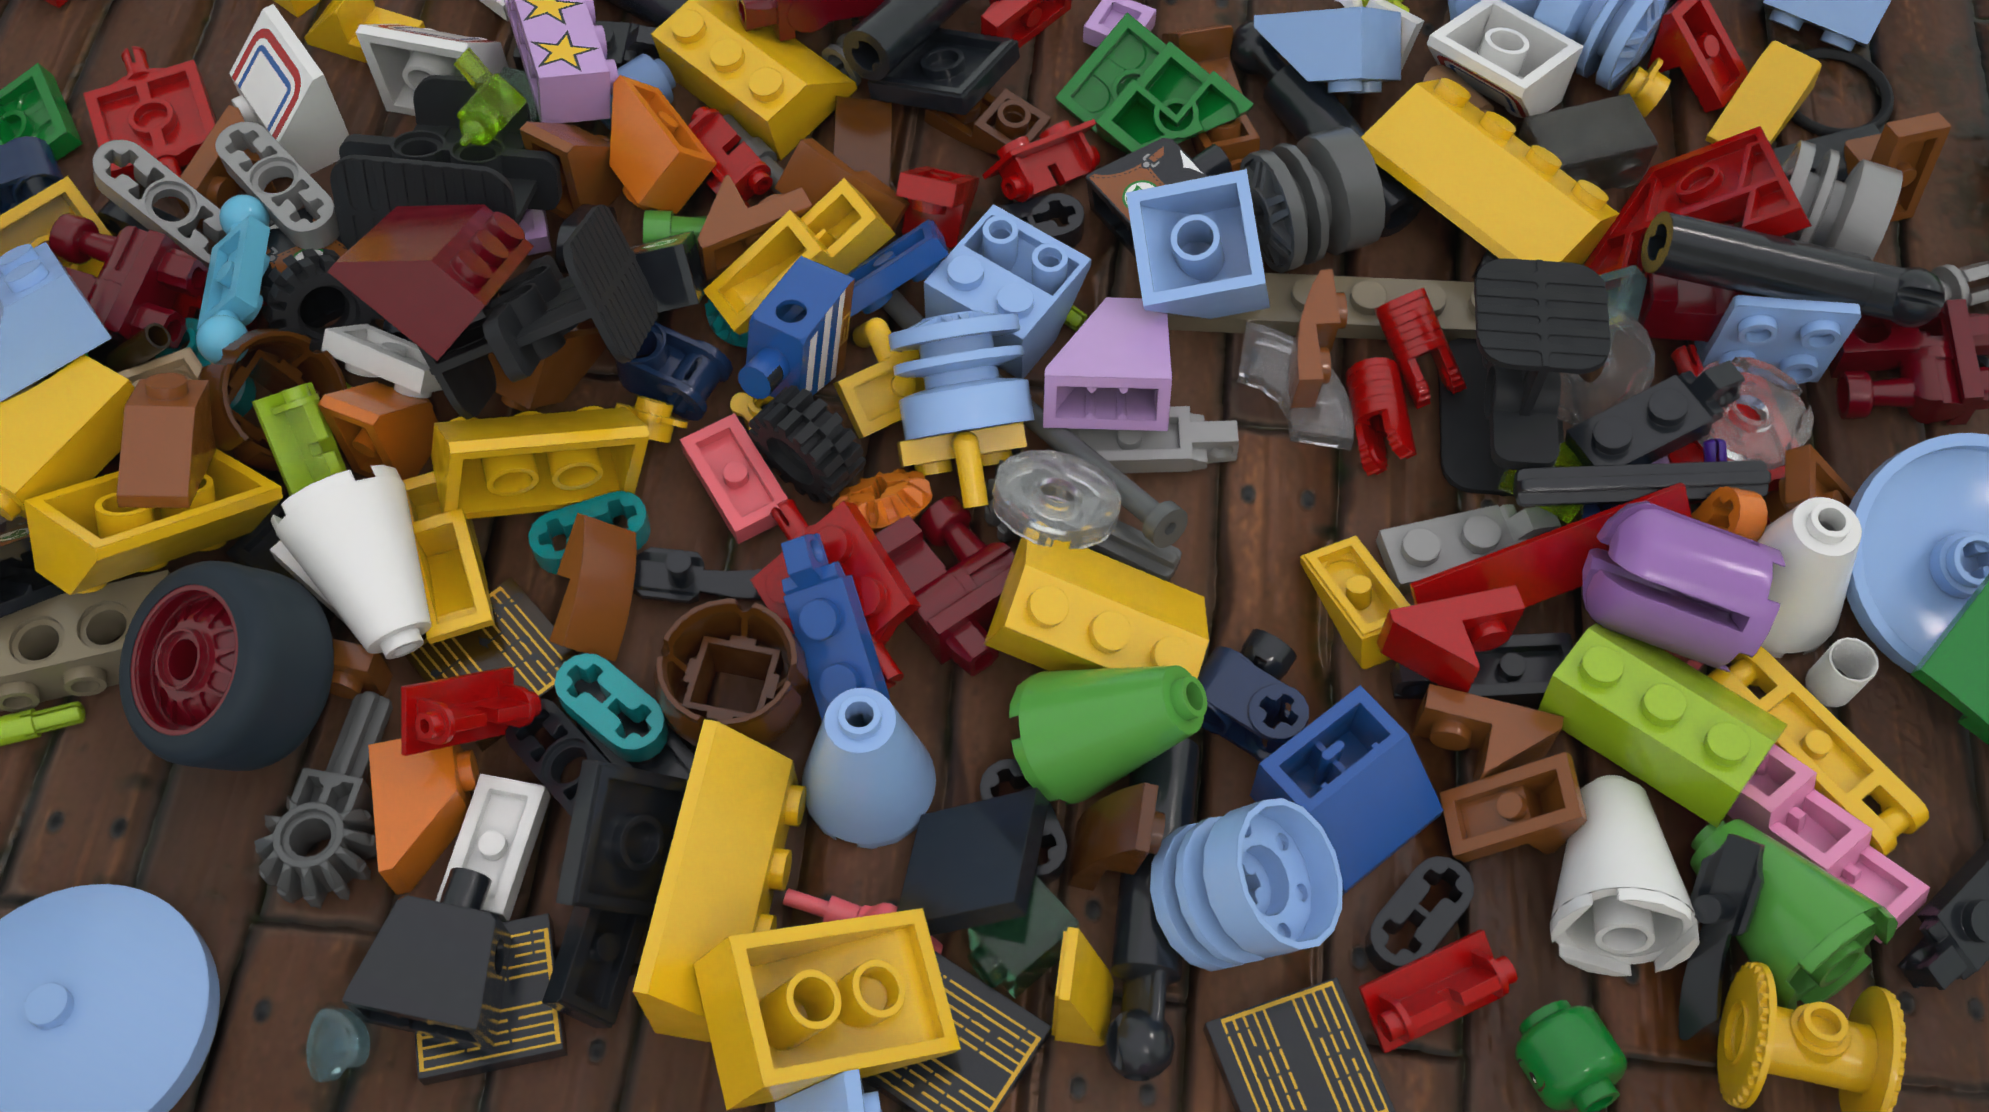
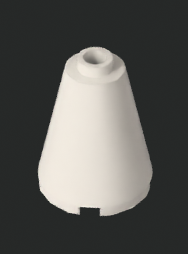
(1819, 555)
(361, 556)
(1621, 887)

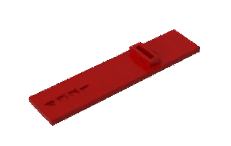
(1541, 564)

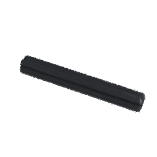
(1628, 482)

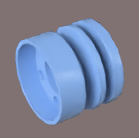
(1612, 33)
(960, 374)
(1247, 885)

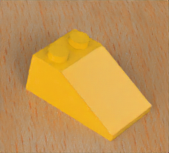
(821, 1003)

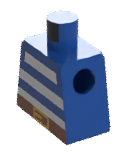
(799, 331)

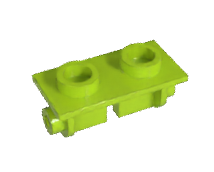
(299, 436)

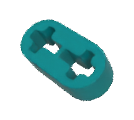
(601, 508)
(621, 696)

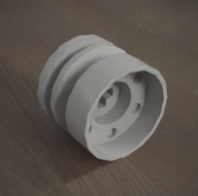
(1841, 213)

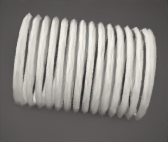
(1854, 659)

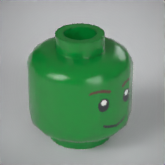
(1570, 1057)

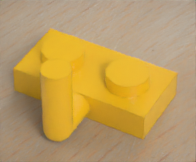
(874, 393)
(972, 452)

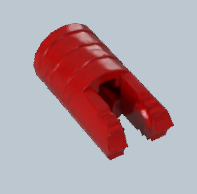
(1413, 332)
(1379, 412)

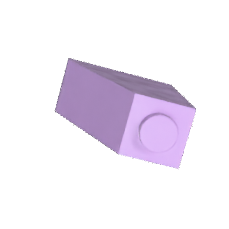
(1112, 372)

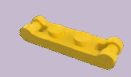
(1819, 740)

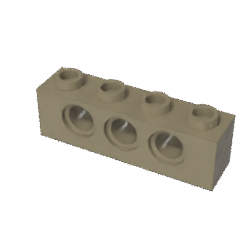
(80, 635)

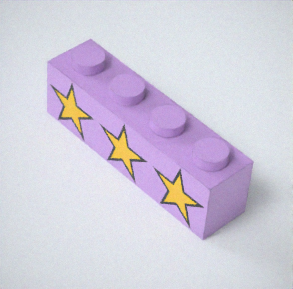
(564, 58)

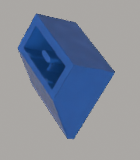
(1356, 780)

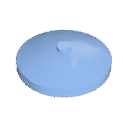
(1921, 543)
(102, 1002)

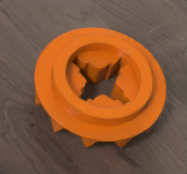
(888, 497)

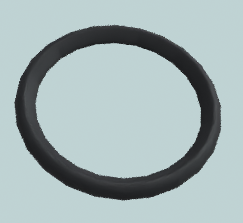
(1864, 65)

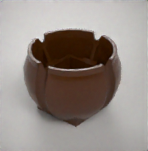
(276, 362)
(736, 643)

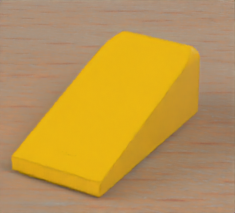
(1768, 93)
(1354, 595)
(1081, 993)

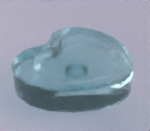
(336, 1043)

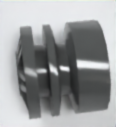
(1315, 198)

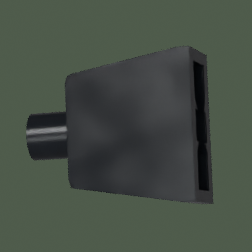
(437, 966)

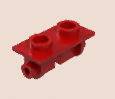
(742, 164)
(1026, 164)
(463, 709)
(1436, 990)

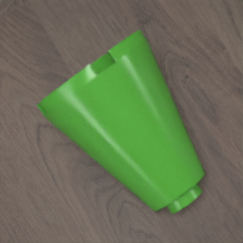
(1100, 724)
(1805, 920)

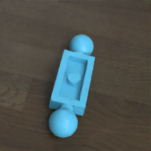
(234, 276)

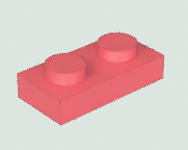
(734, 476)

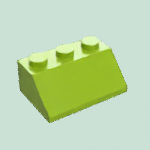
(1661, 720)

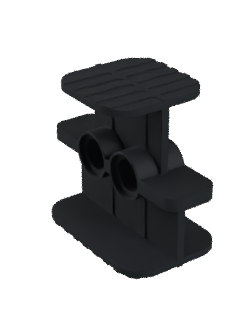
(435, 169)
(543, 306)
(1529, 329)

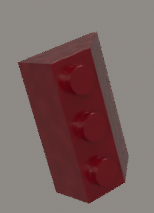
(433, 268)

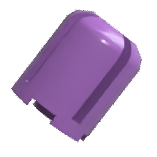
(1681, 584)

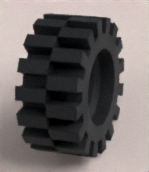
(296, 282)
(807, 444)

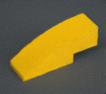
(835, 232)
(449, 563)

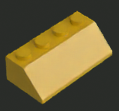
(1487, 177)
(717, 871)

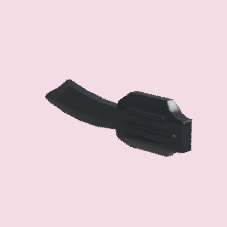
(682, 578)
(1725, 904)

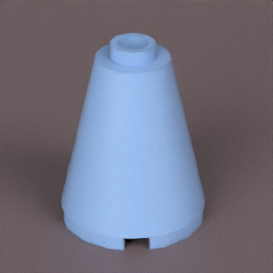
(867, 772)

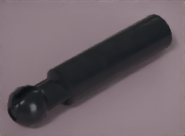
(893, 34)
(1309, 109)
(1788, 269)
(1139, 1038)

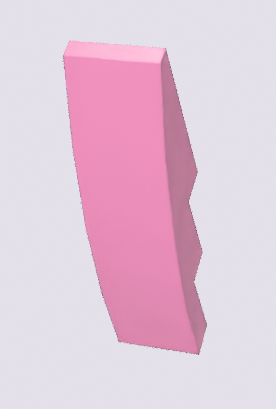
(1789, 809)

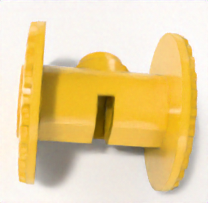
(1810, 1044)

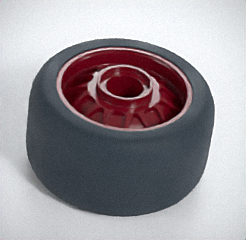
(226, 667)

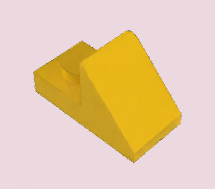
(338, 25)

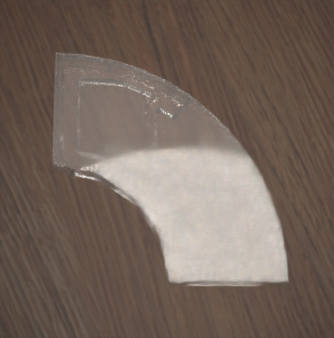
(1266, 367)

